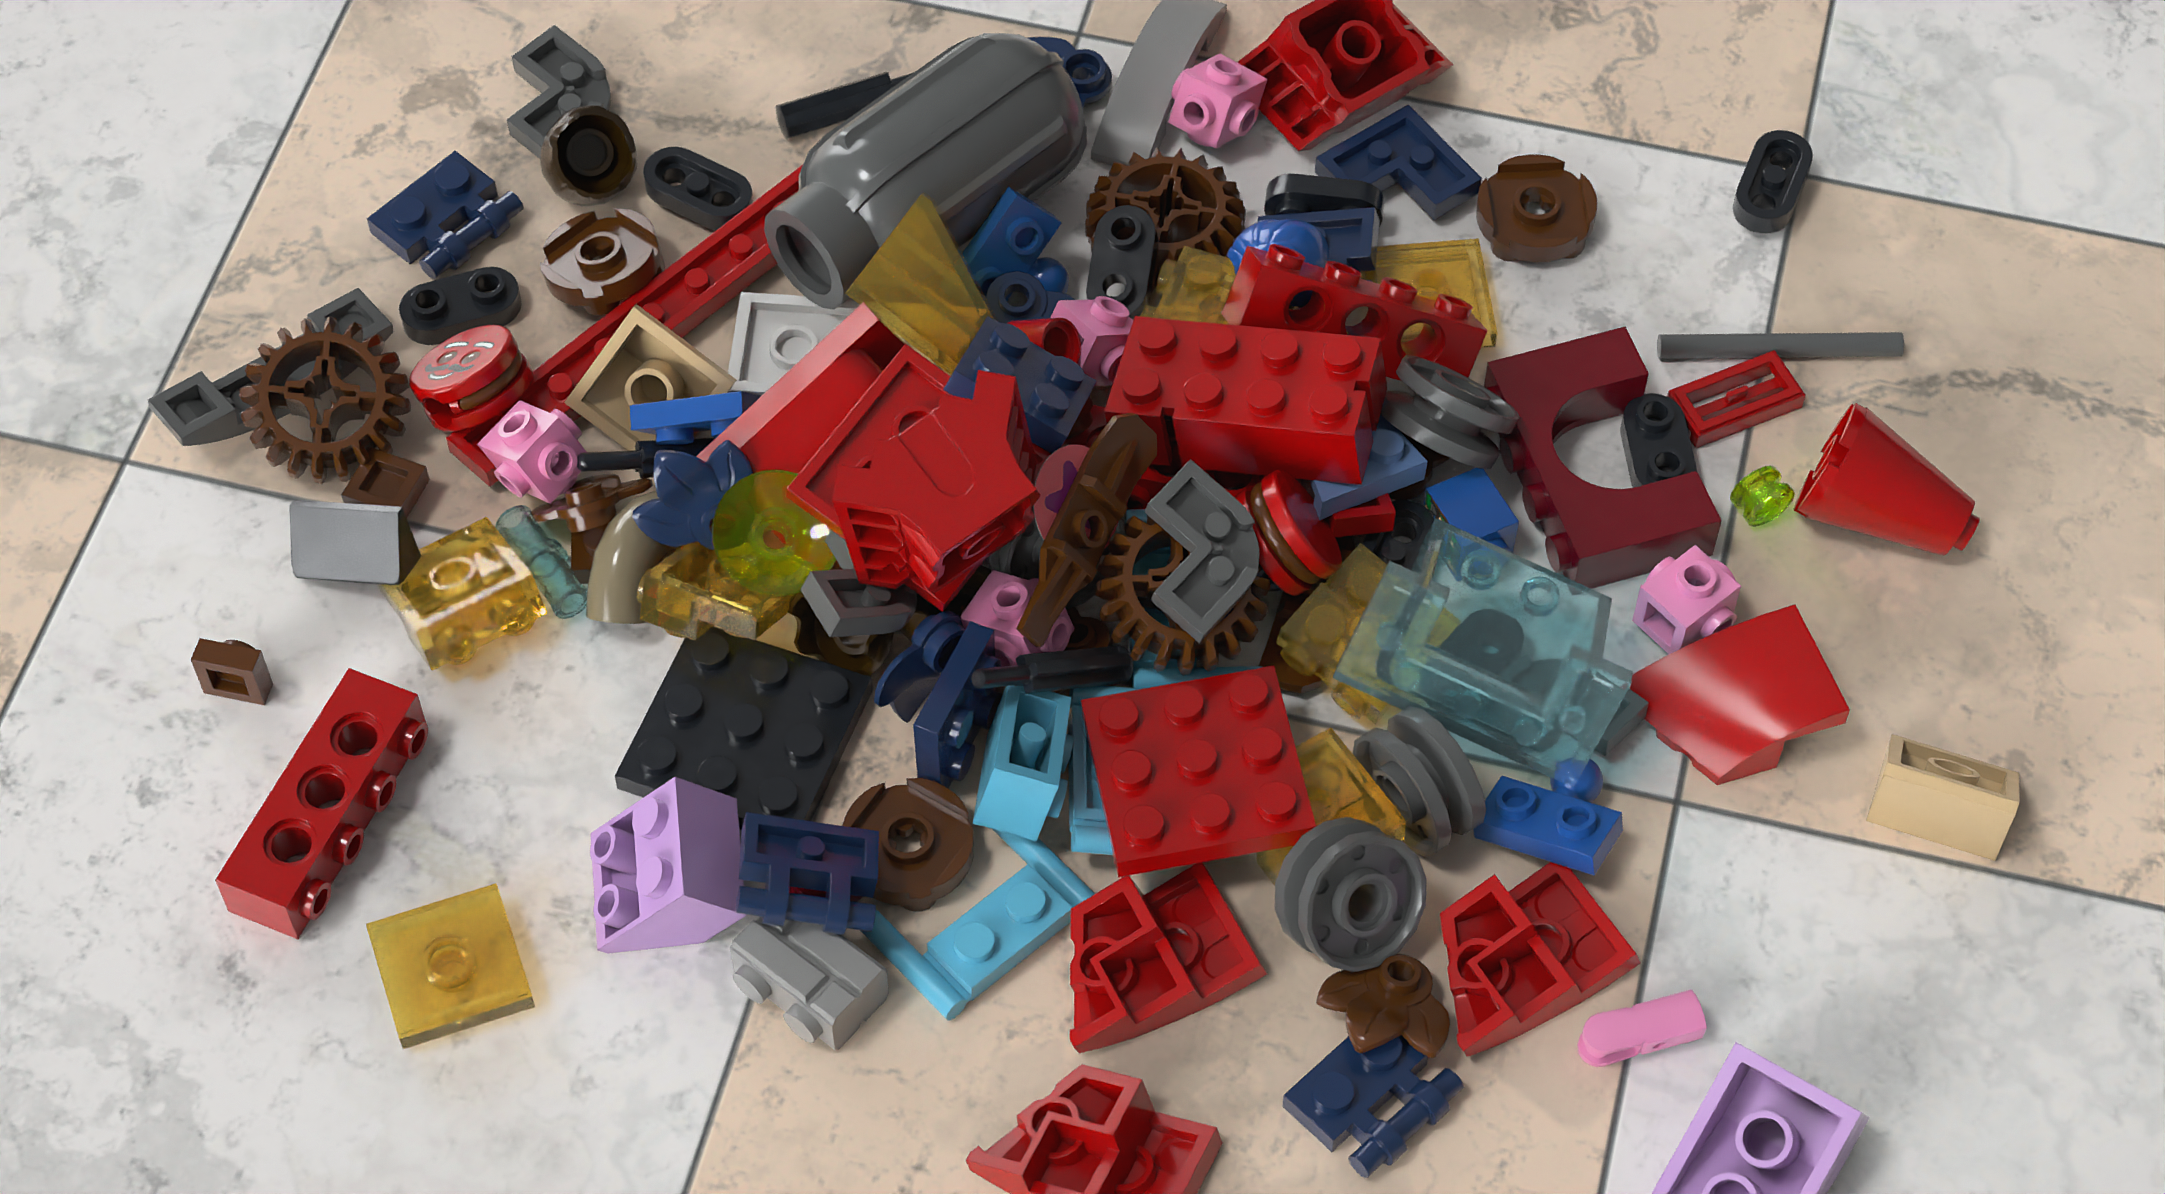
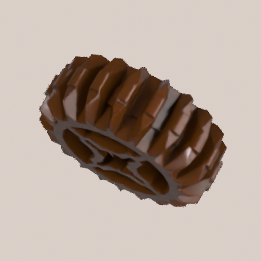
(1177, 193)
(299, 397)
(1173, 642)

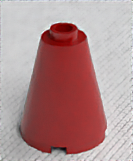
(1885, 488)

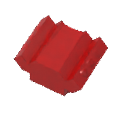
(1339, 66)
(941, 490)

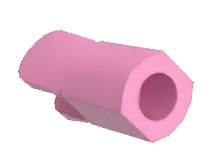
(1641, 1029)

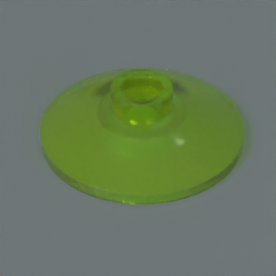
(750, 510)

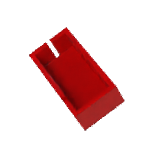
(1254, 396)

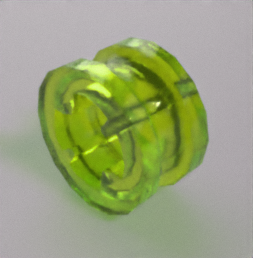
(1762, 496)

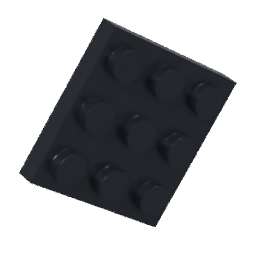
(747, 725)

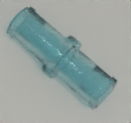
(545, 560)

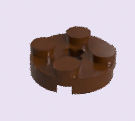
(1531, 236)
(628, 260)
(945, 840)

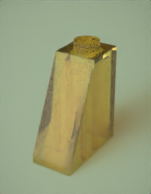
(924, 286)

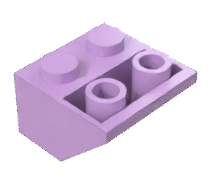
(667, 869)

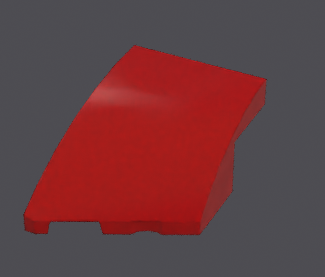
(1741, 695)
(1527, 954)
(1154, 957)
(1098, 1139)

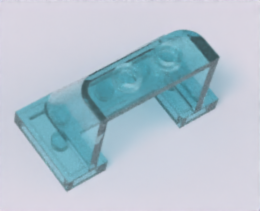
(1491, 652)

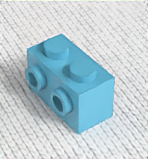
(1024, 763)

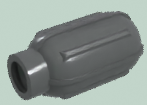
(956, 128)

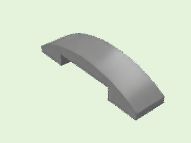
(1143, 90)

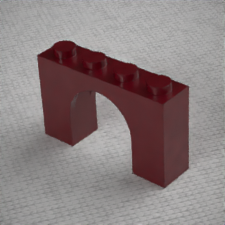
(1590, 529)

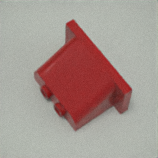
(813, 397)

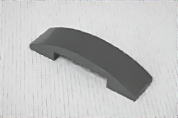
(211, 411)

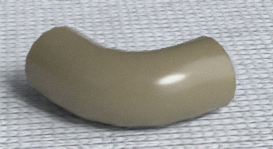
(619, 566)

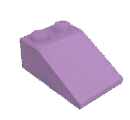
(1762, 1134)

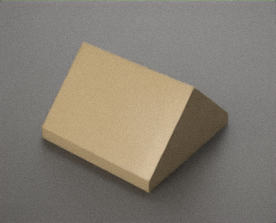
(639, 367)
(1945, 797)

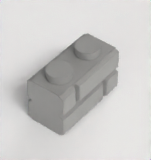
(811, 975)

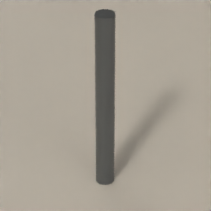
(1785, 344)

